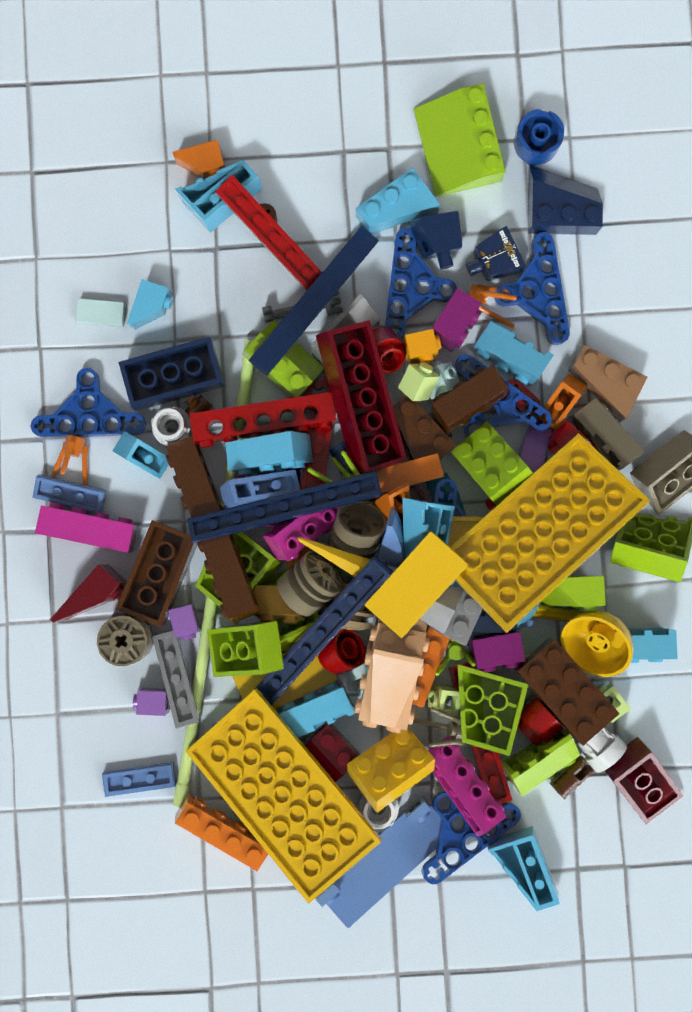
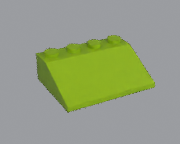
(460, 141)

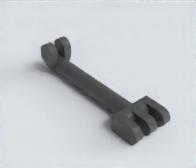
(270, 315)

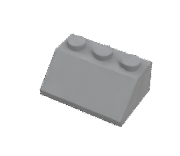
(355, 313)

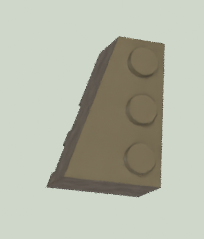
(606, 434)

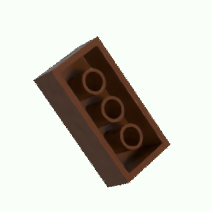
(157, 574)
(566, 691)

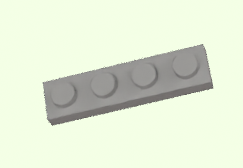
(176, 680)

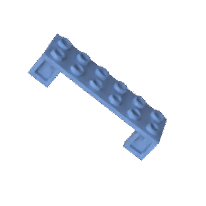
(378, 872)

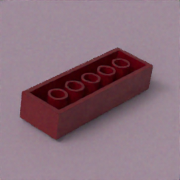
(361, 397)

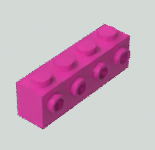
(86, 529)
(284, 536)
(466, 789)

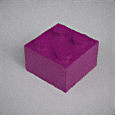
(456, 317)
(496, 650)

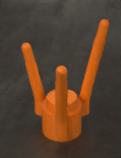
(481, 293)
(72, 447)

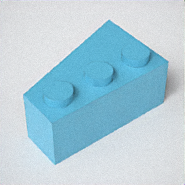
(203, 201)
(511, 354)
(654, 644)

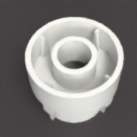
(163, 418)
(603, 750)
(378, 819)

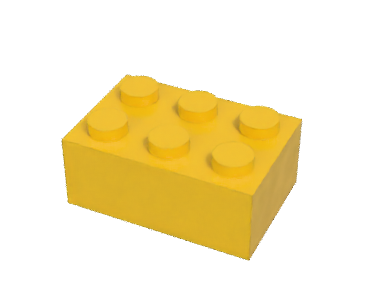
(390, 768)

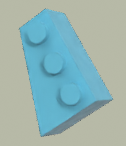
(397, 203)
(421, 518)
(317, 709)
(526, 865)

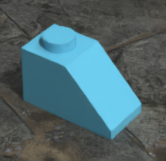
(150, 304)
(141, 455)

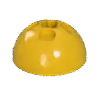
(598, 643)

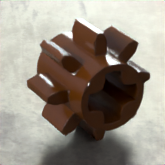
(197, 404)

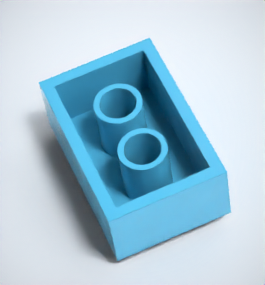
(269, 453)

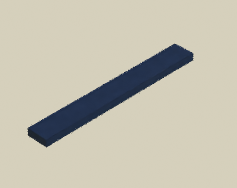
(313, 301)
(284, 507)
(325, 628)

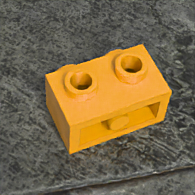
(421, 347)

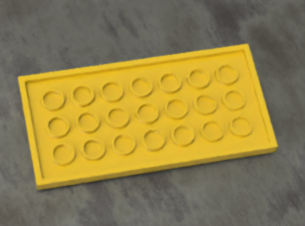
(545, 531)
(283, 796)

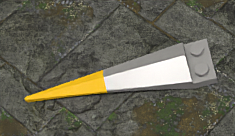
(451, 614)

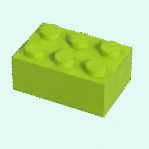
(492, 463)
(245, 649)

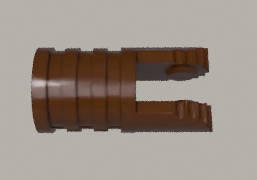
(572, 777)

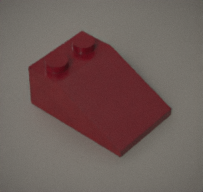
(97, 589)
(331, 750)
(643, 781)

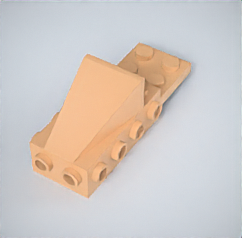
(392, 677)

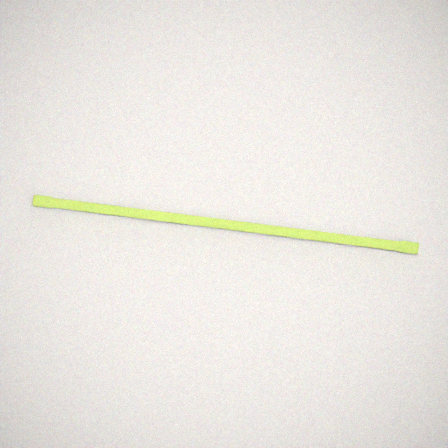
(182, 786)

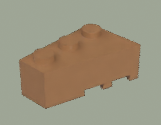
(608, 380)

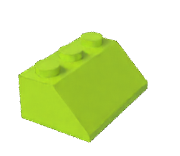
(293, 371)

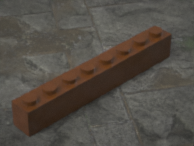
(222, 552)

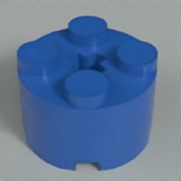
(527, 137)

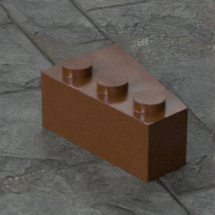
(468, 399)
(420, 431)

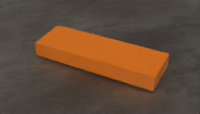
(410, 472)

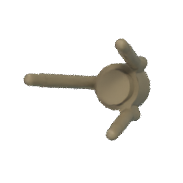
(453, 728)

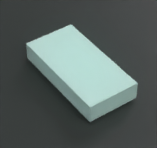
(100, 312)

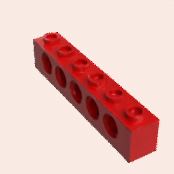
(202, 421)

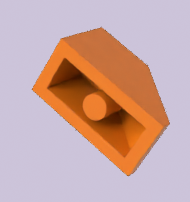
(201, 159)
(563, 400)
(393, 500)

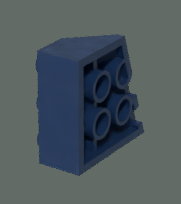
(562, 205)

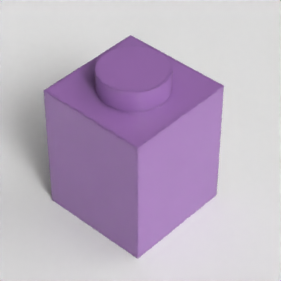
(184, 622)
(151, 702)

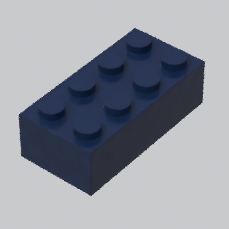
(171, 374)

